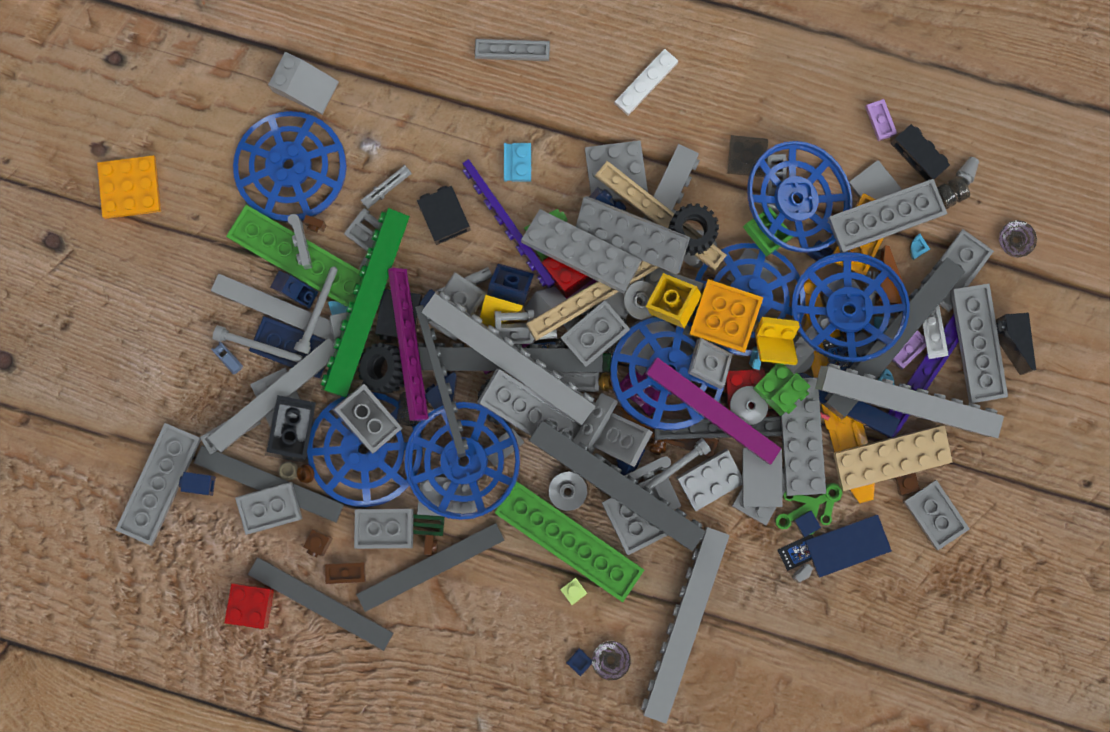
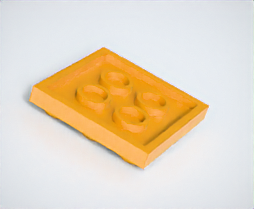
(128, 187)
(726, 316)

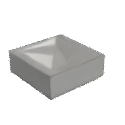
(802, 573)

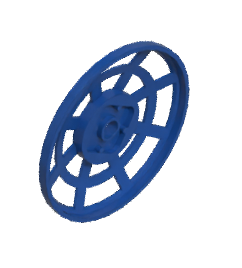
(297, 174)
(803, 189)
(756, 285)
(851, 297)
(671, 356)
(360, 462)
(454, 471)

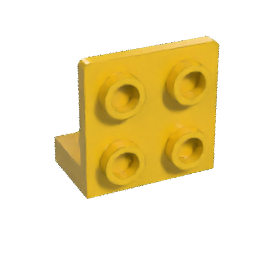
(775, 340)

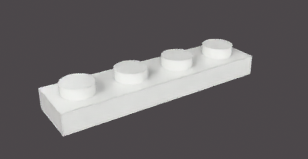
(646, 82)

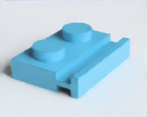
(517, 162)

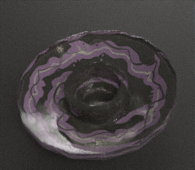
(1023, 232)
(618, 668)

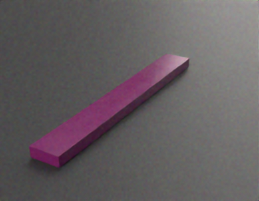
(408, 344)
(713, 411)

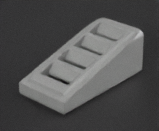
(783, 174)

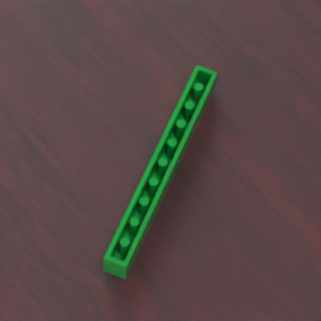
(365, 302)

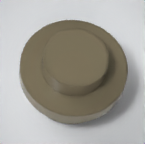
(288, 470)

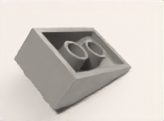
(302, 83)
(367, 418)

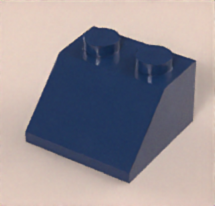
(510, 284)

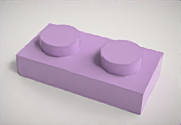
(881, 120)
(910, 350)

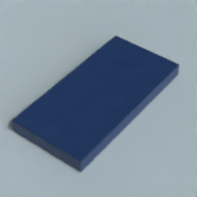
(283, 337)
(848, 546)

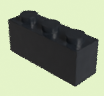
(920, 153)

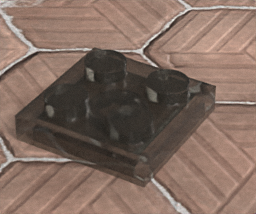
(744, 154)

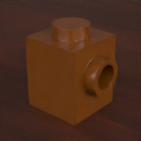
(317, 543)

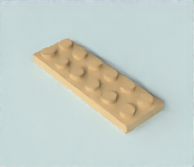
(892, 457)

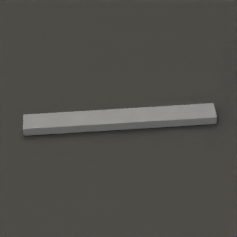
(270, 306)
(265, 402)

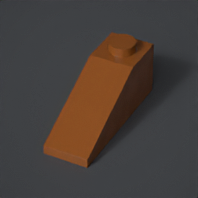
(887, 285)

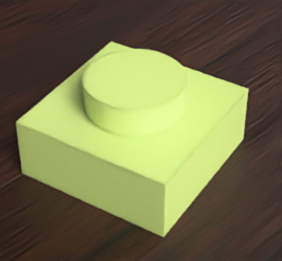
(573, 591)

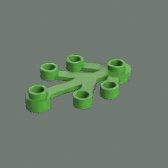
(811, 504)

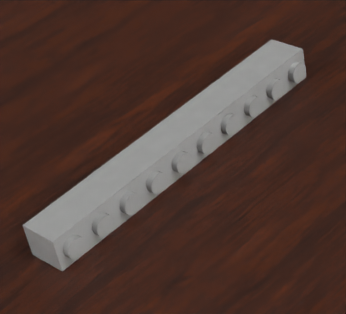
(668, 193)
(508, 357)
(908, 401)
(685, 625)

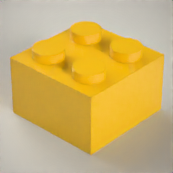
(673, 300)

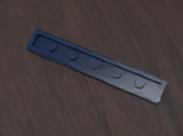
(867, 415)

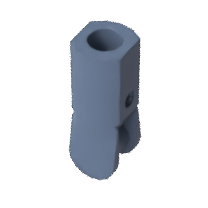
(229, 359)

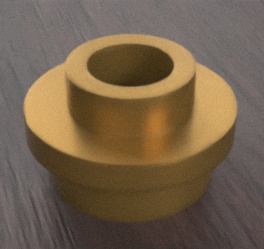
(605, 382)

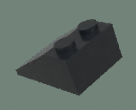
(1016, 341)
(290, 429)

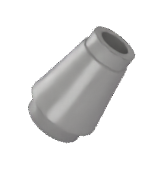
(968, 170)

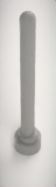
(221, 334)
(304, 345)
(699, 449)

